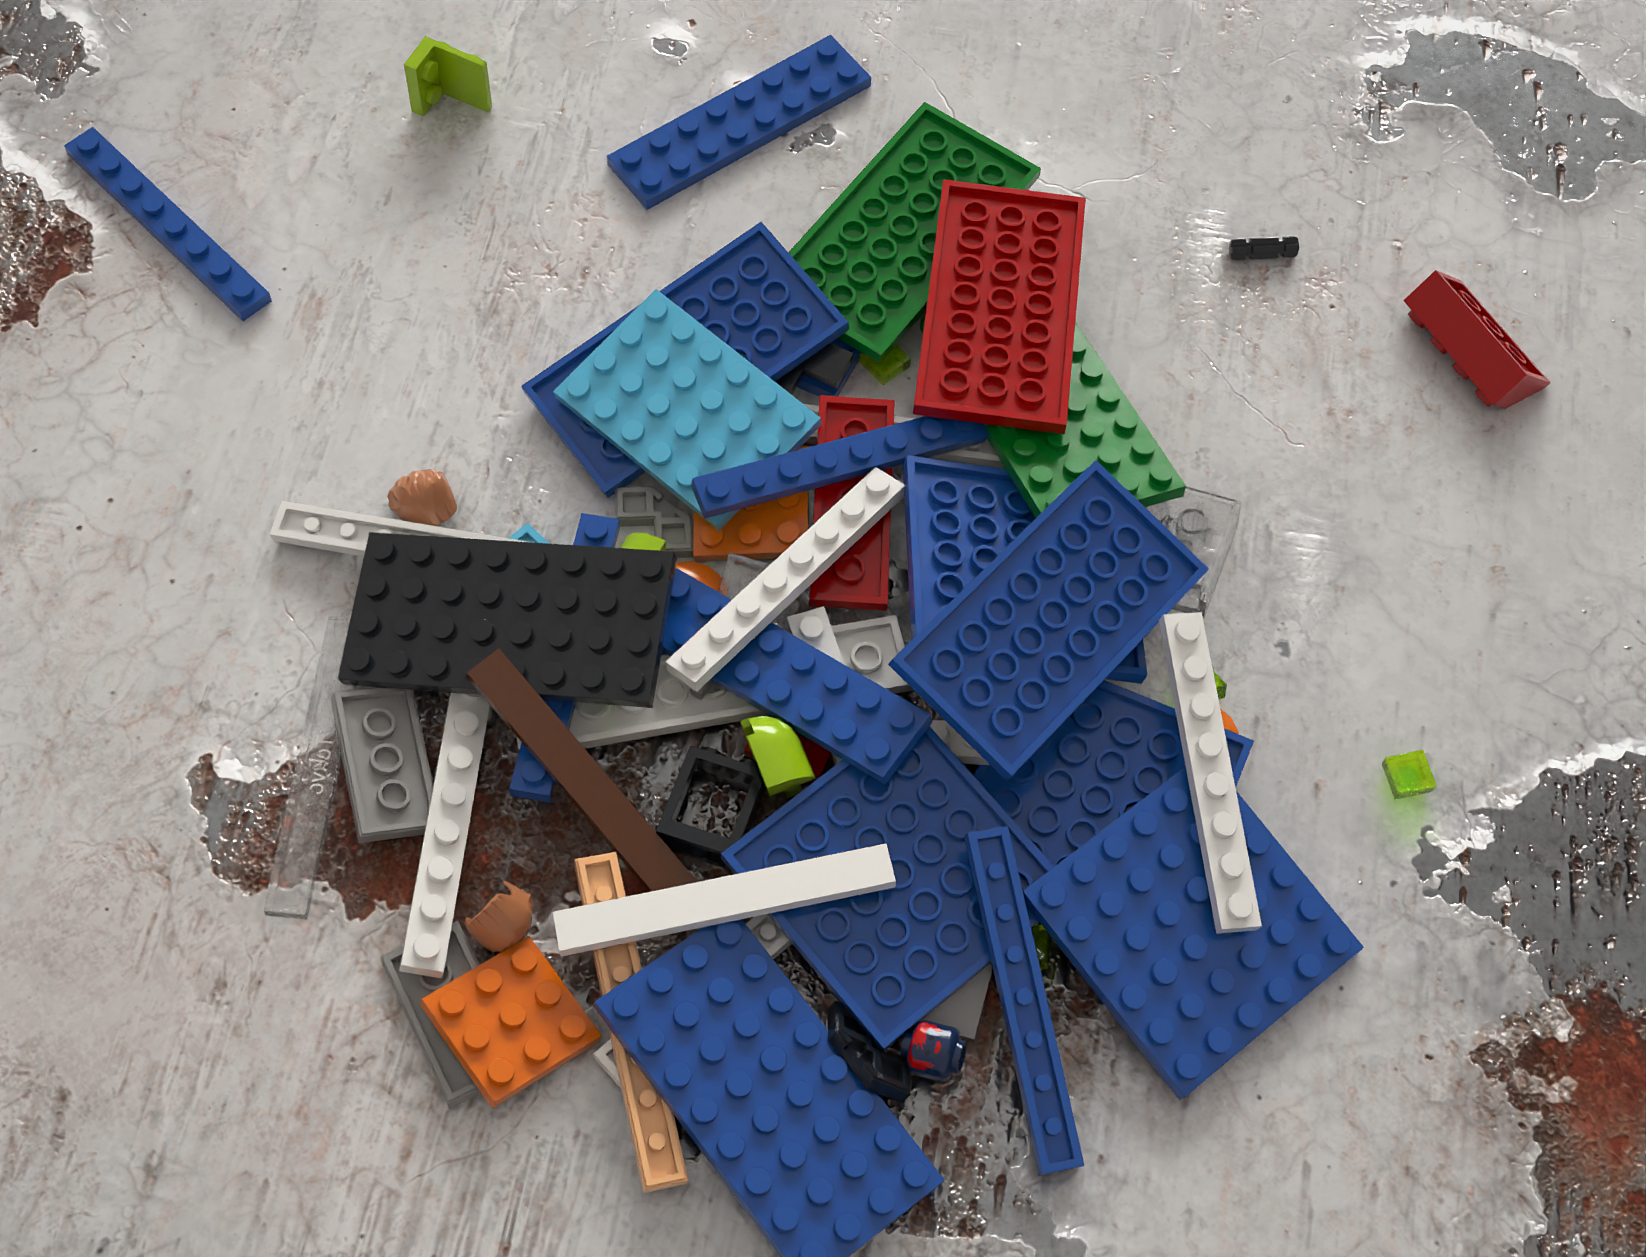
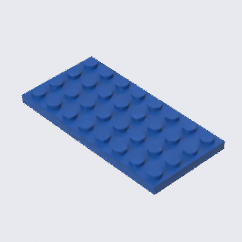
(746, 297)
(1048, 619)
(767, 1094)

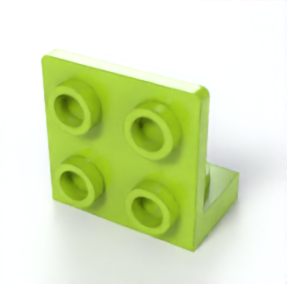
(441, 69)

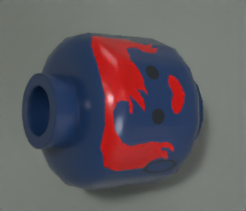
(934, 1051)

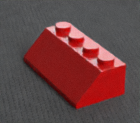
(1474, 341)

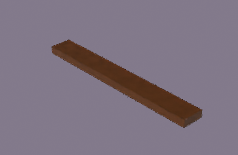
(577, 774)

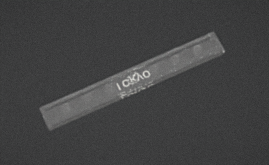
(311, 788)

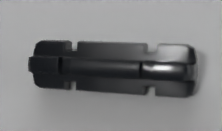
(1263, 247)

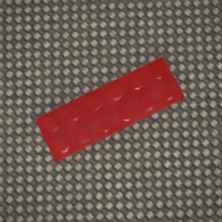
(862, 573)

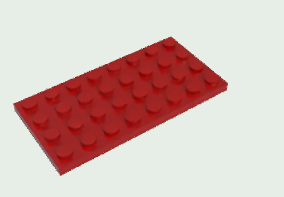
(1001, 307)

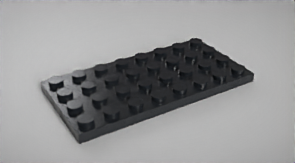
(566, 616)

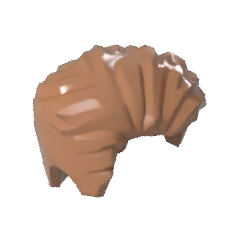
(423, 498)
(502, 920)

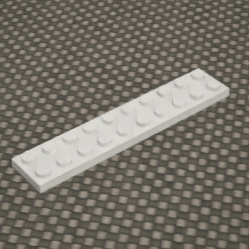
(864, 646)

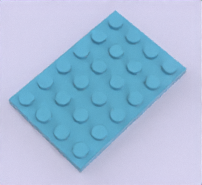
(682, 400)

